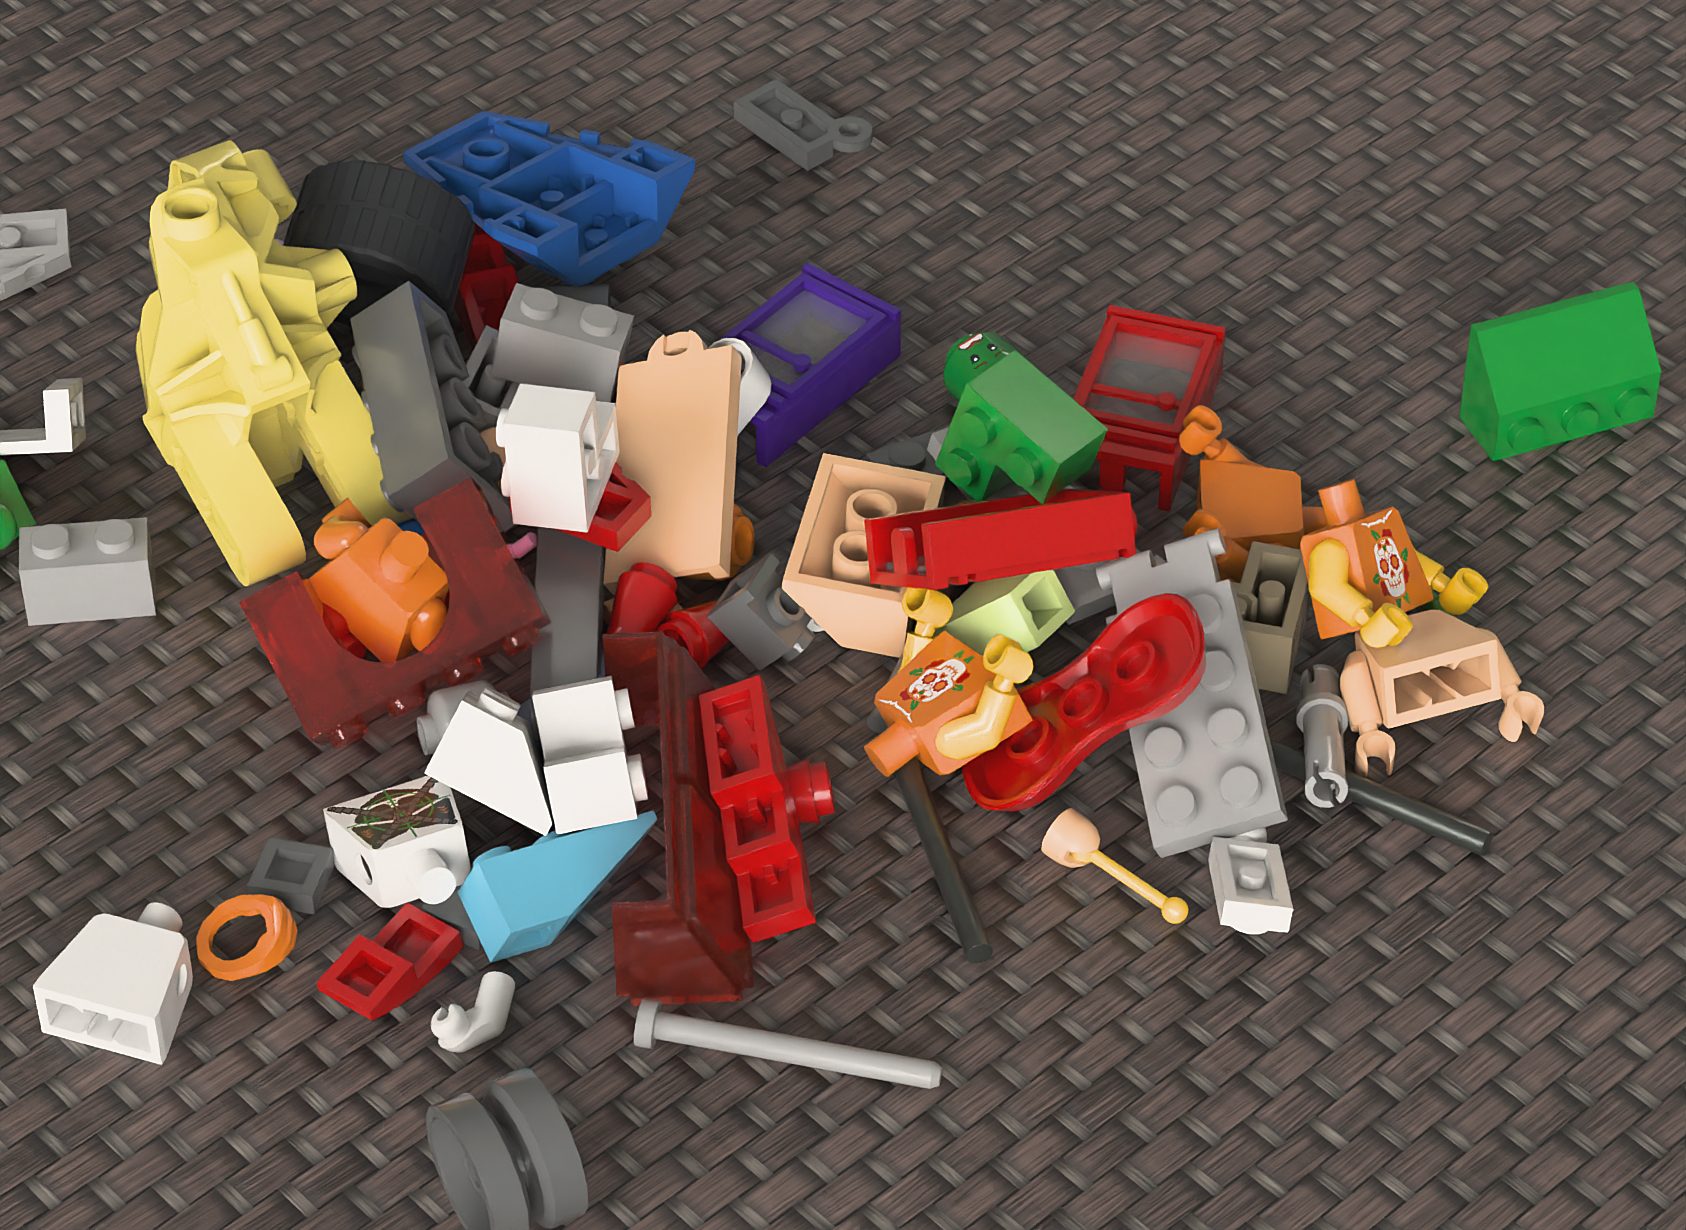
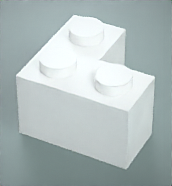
(556, 455)
(586, 754)

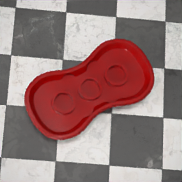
(1125, 678)

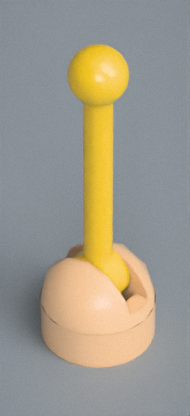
(1075, 843)

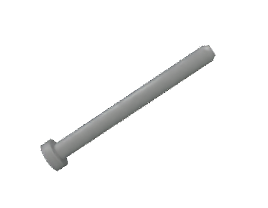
(655, 1024)

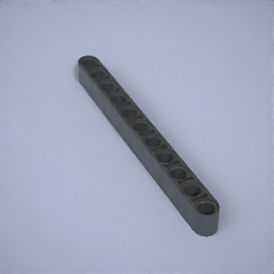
(569, 586)

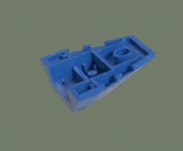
(556, 197)

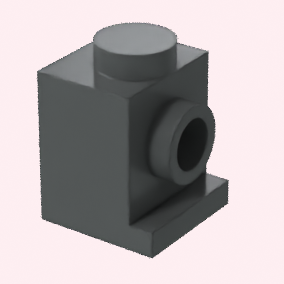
(762, 616)

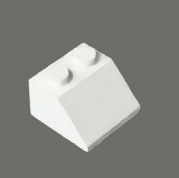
(494, 759)

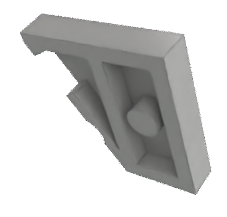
(32, 248)

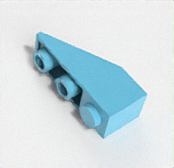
(533, 893)

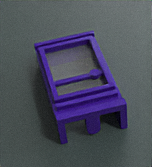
(819, 349)

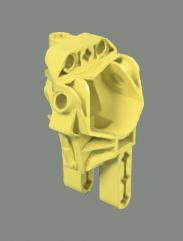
(244, 360)

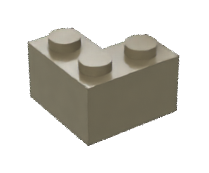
(1274, 611)

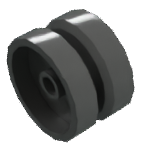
(507, 1156)

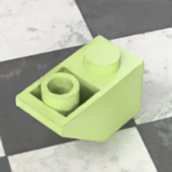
(1015, 606)

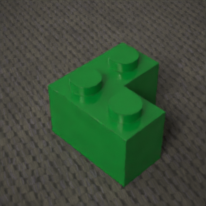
(1018, 430)

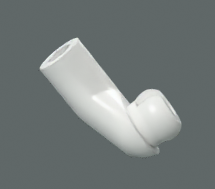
(463, 1029)

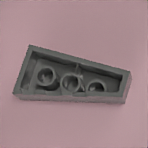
(420, 406)

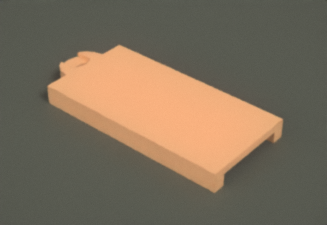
(681, 448)

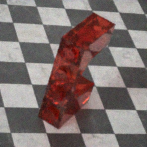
(487, 612)

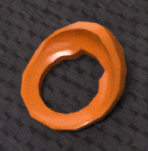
(270, 948)

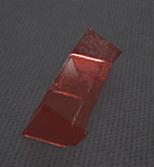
(695, 939)

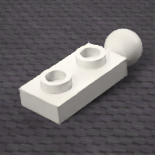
(1250, 883)

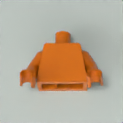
(1242, 497)
(380, 582)

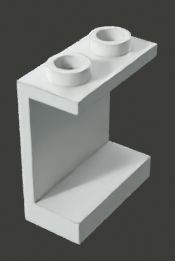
(63, 423)

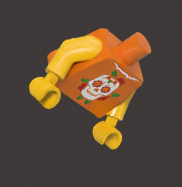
(1370, 574)
(946, 696)

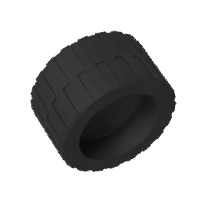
(387, 228)

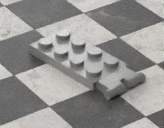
(1211, 758)

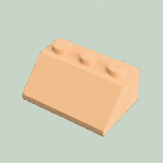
(830, 555)

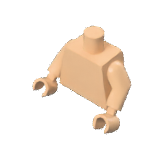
(1430, 673)

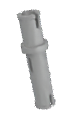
(1323, 721)

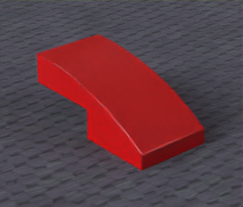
(394, 965)

